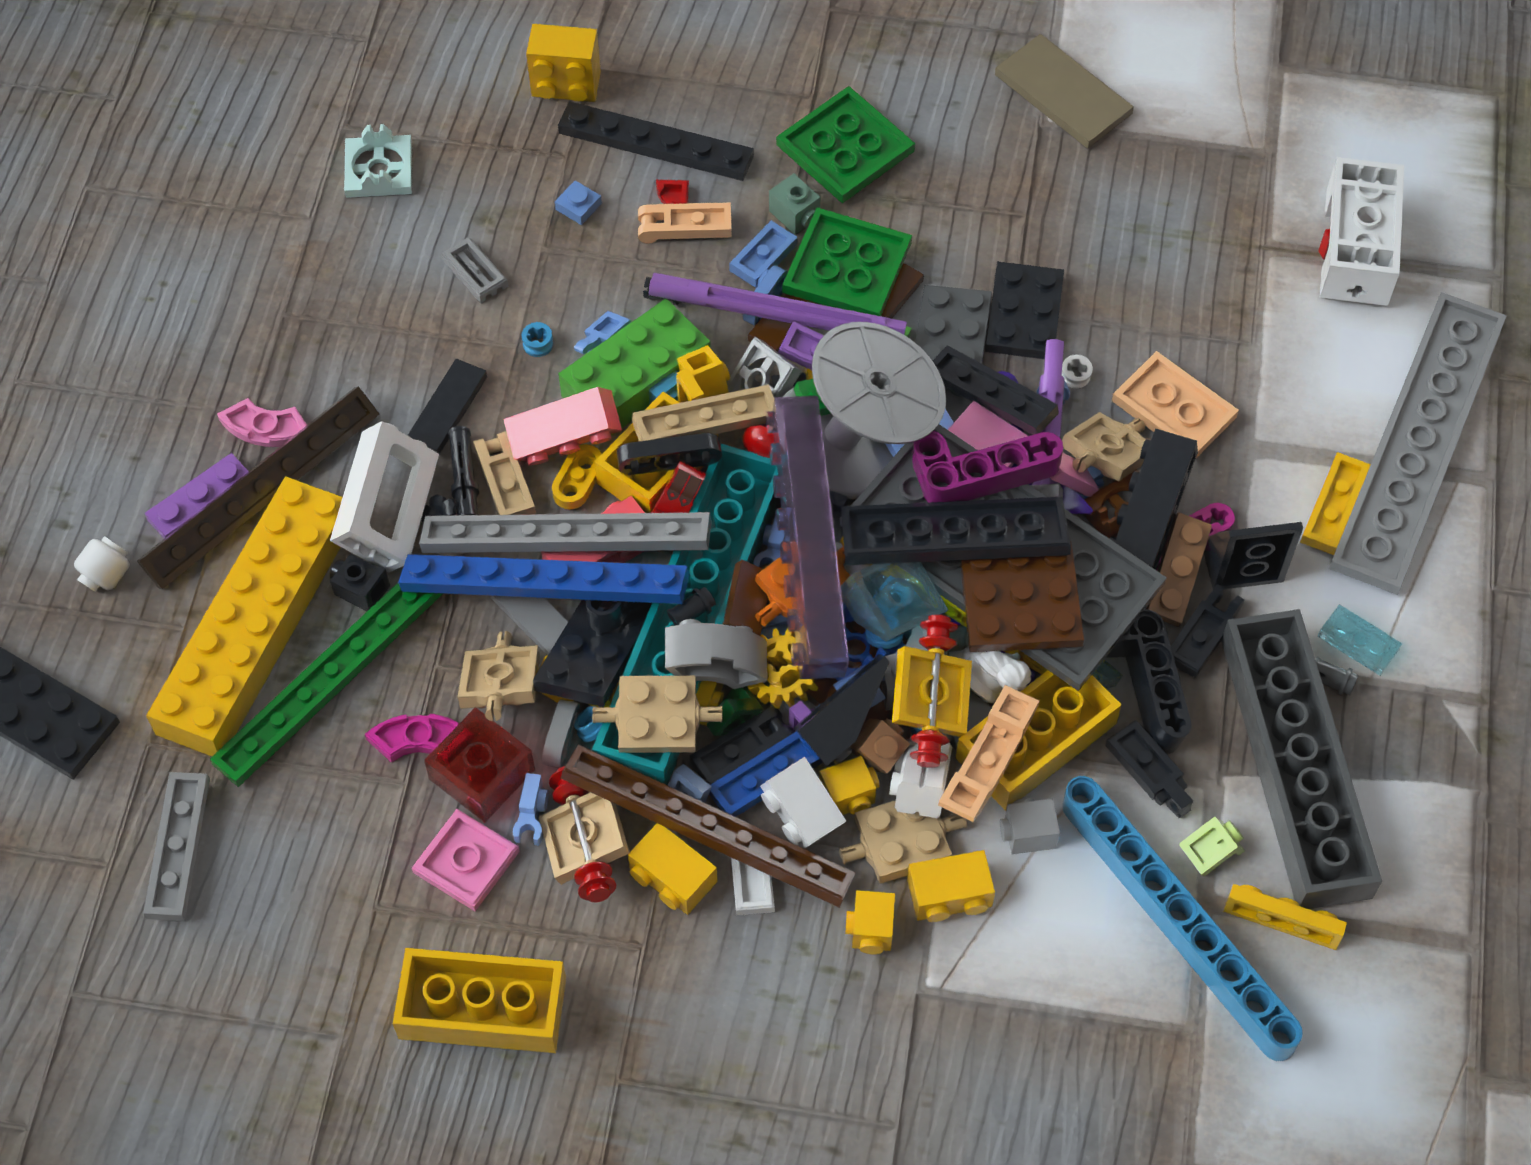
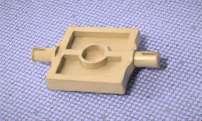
(1106, 446)
(498, 676)
(657, 714)
(896, 839)

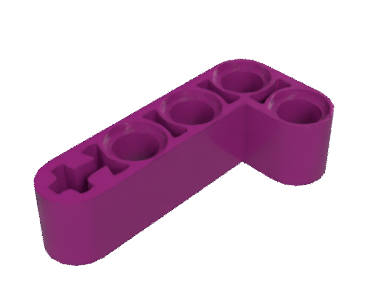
(1035, 457)

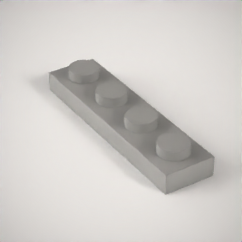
(176, 846)

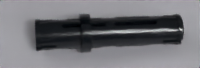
(461, 444)

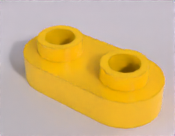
(576, 479)

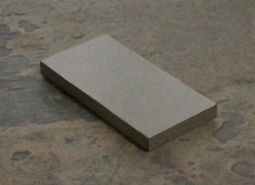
(1064, 91)

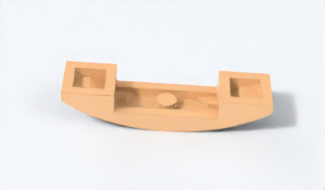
(990, 754)

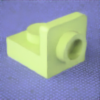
(1212, 845)

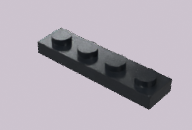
(995, 391)

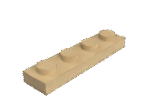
(705, 415)

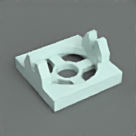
(376, 184)

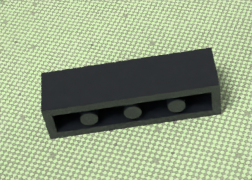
(1155, 495)

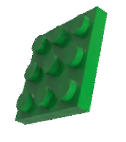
(845, 144)
(847, 263)

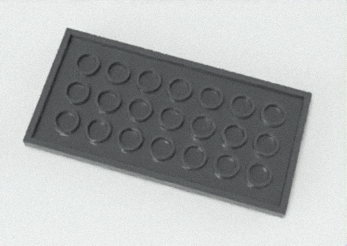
(1110, 580)

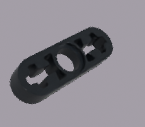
(667, 452)

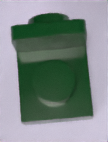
(736, 709)

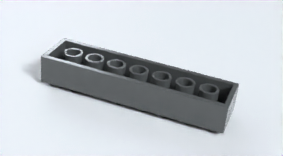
(1300, 760)

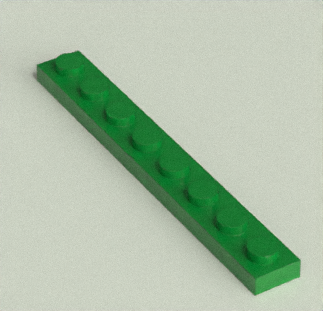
(319, 683)

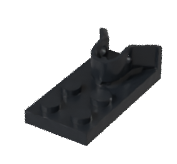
(592, 651)

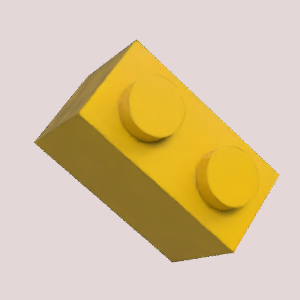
(672, 869)
(951, 886)

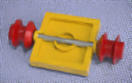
(932, 691)

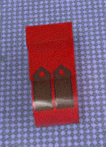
(680, 490)

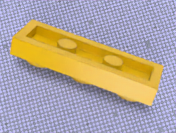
(1335, 503)
(1285, 916)

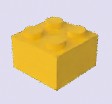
(563, 62)

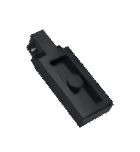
(1151, 767)

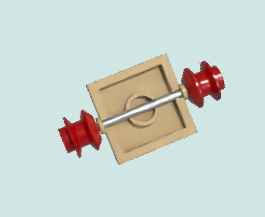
(583, 839)

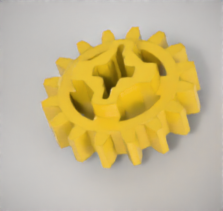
(786, 683)

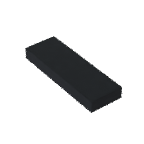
(448, 404)

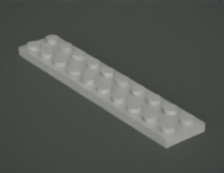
(1418, 444)

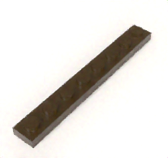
(257, 488)

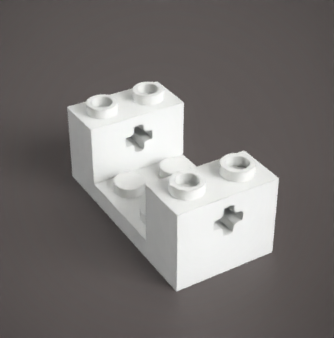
(1362, 255)

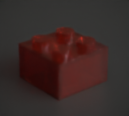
(479, 764)

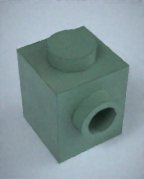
(793, 203)

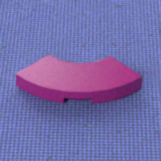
(409, 734)

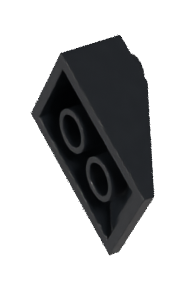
(1251, 555)

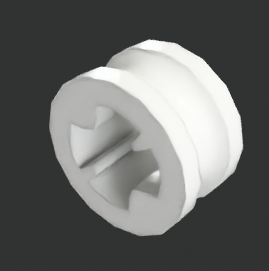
(1084, 366)

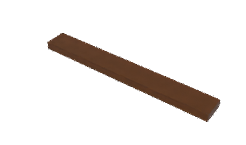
(708, 825)

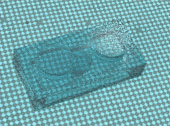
(1359, 640)

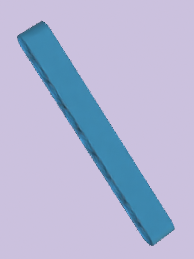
(1181, 933)

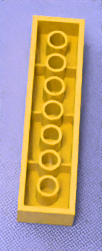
(249, 620)

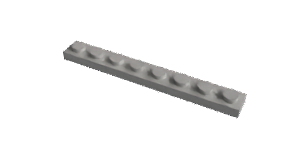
(566, 532)

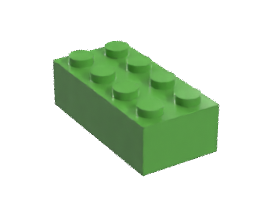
(635, 359)

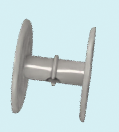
(877, 394)

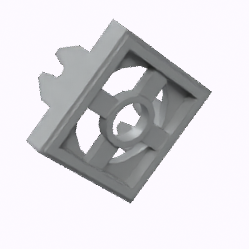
(752, 365)

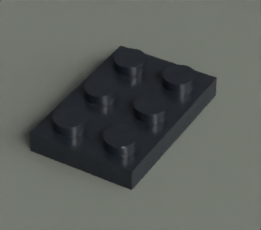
(1024, 309)

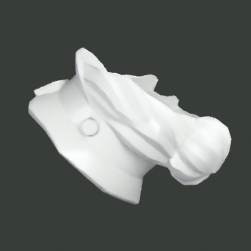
(993, 671)

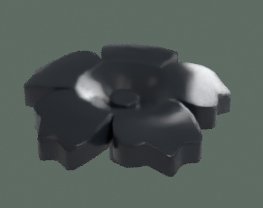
(439, 507)

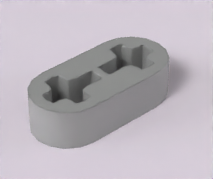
(560, 734)

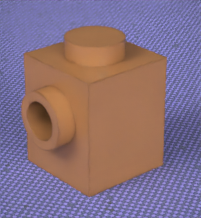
(880, 744)

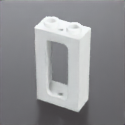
(352, 523)

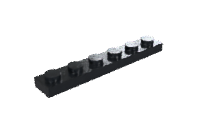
(656, 141)

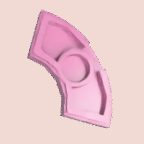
(261, 425)

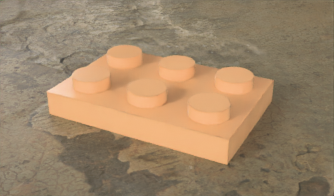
(1174, 402)

